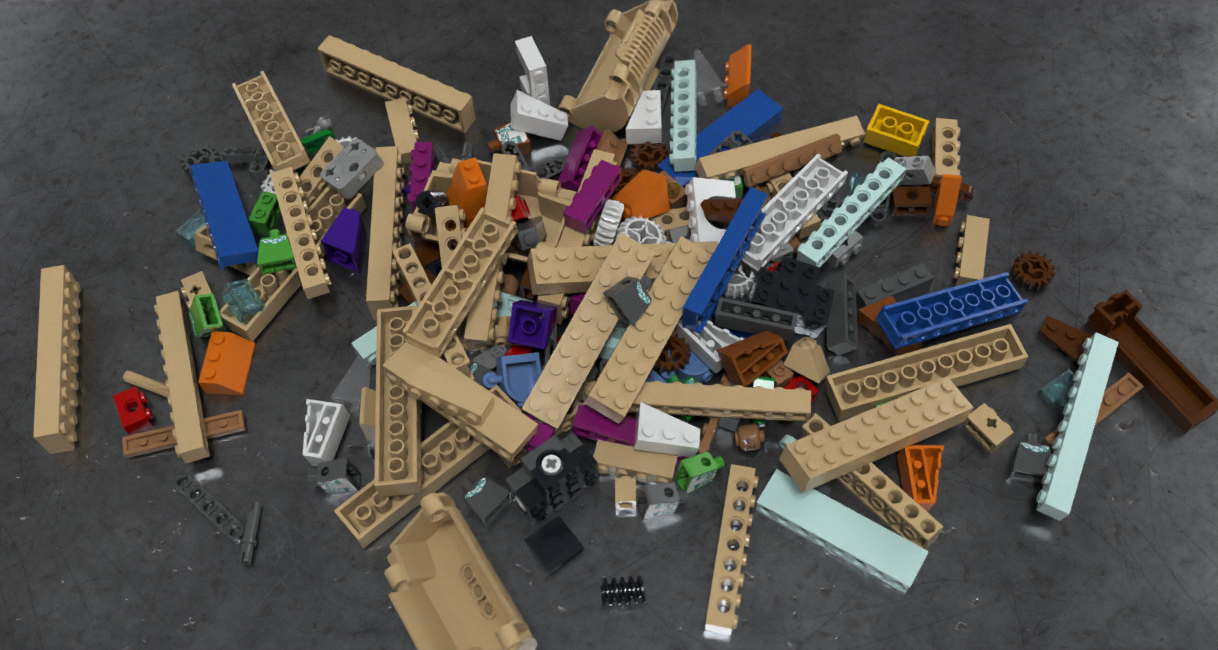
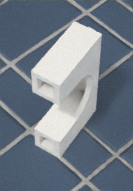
(535, 81)
(696, 192)

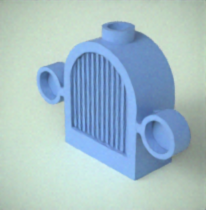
(695, 368)
(515, 376)

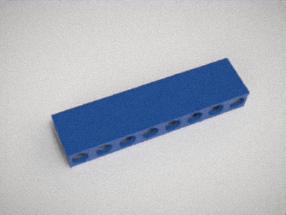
(751, 116)
(224, 214)
(724, 261)
(950, 310)

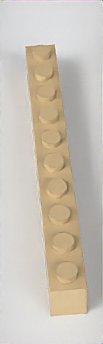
(731, 162)
(499, 202)
(182, 378)
(725, 401)

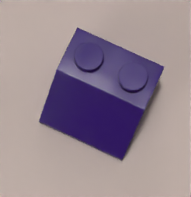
(531, 323)

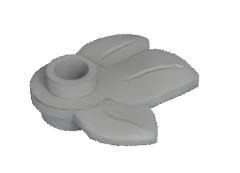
(488, 356)

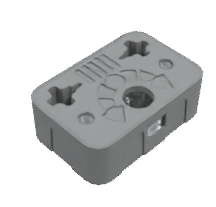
(351, 168)

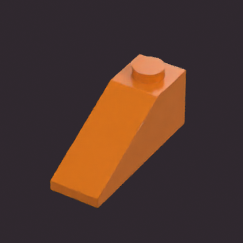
(946, 200)

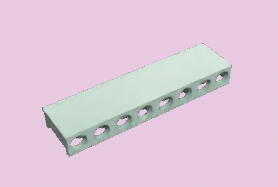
(842, 530)

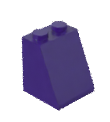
(346, 240)

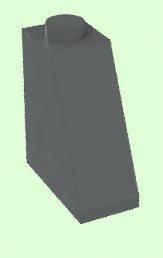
(529, 233)

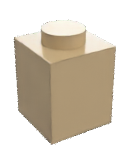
(625, 492)

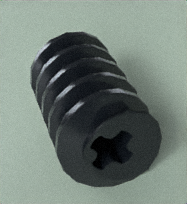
(429, 200)
(622, 590)

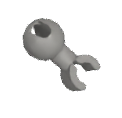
(322, 124)

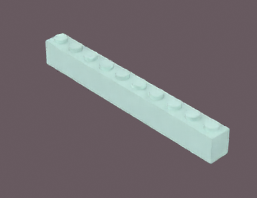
(1076, 427)

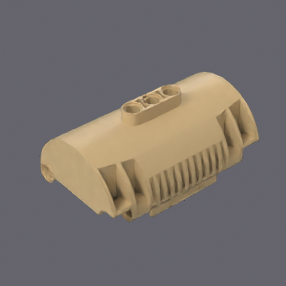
(623, 66)
(542, 196)
(449, 587)

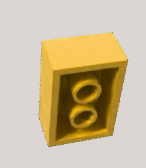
(896, 131)

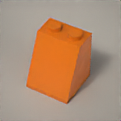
(468, 188)
(644, 196)

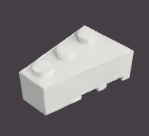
(537, 117)
(645, 120)
(707, 343)
(323, 430)
(664, 433)

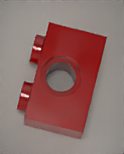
(129, 401)

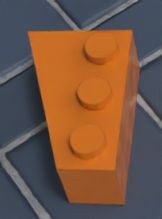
(919, 472)

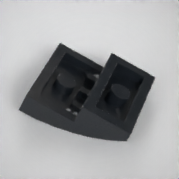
(554, 544)

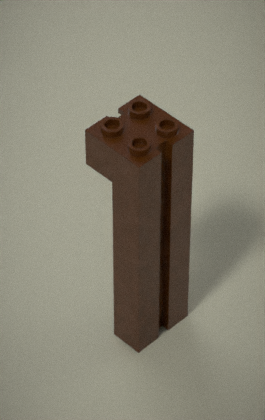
(1152, 362)

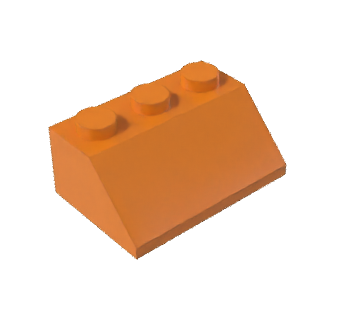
(739, 76)
(226, 364)

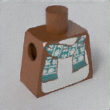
(505, 133)

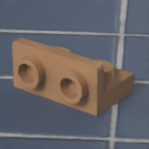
(612, 144)

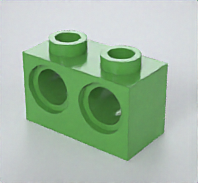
(265, 213)

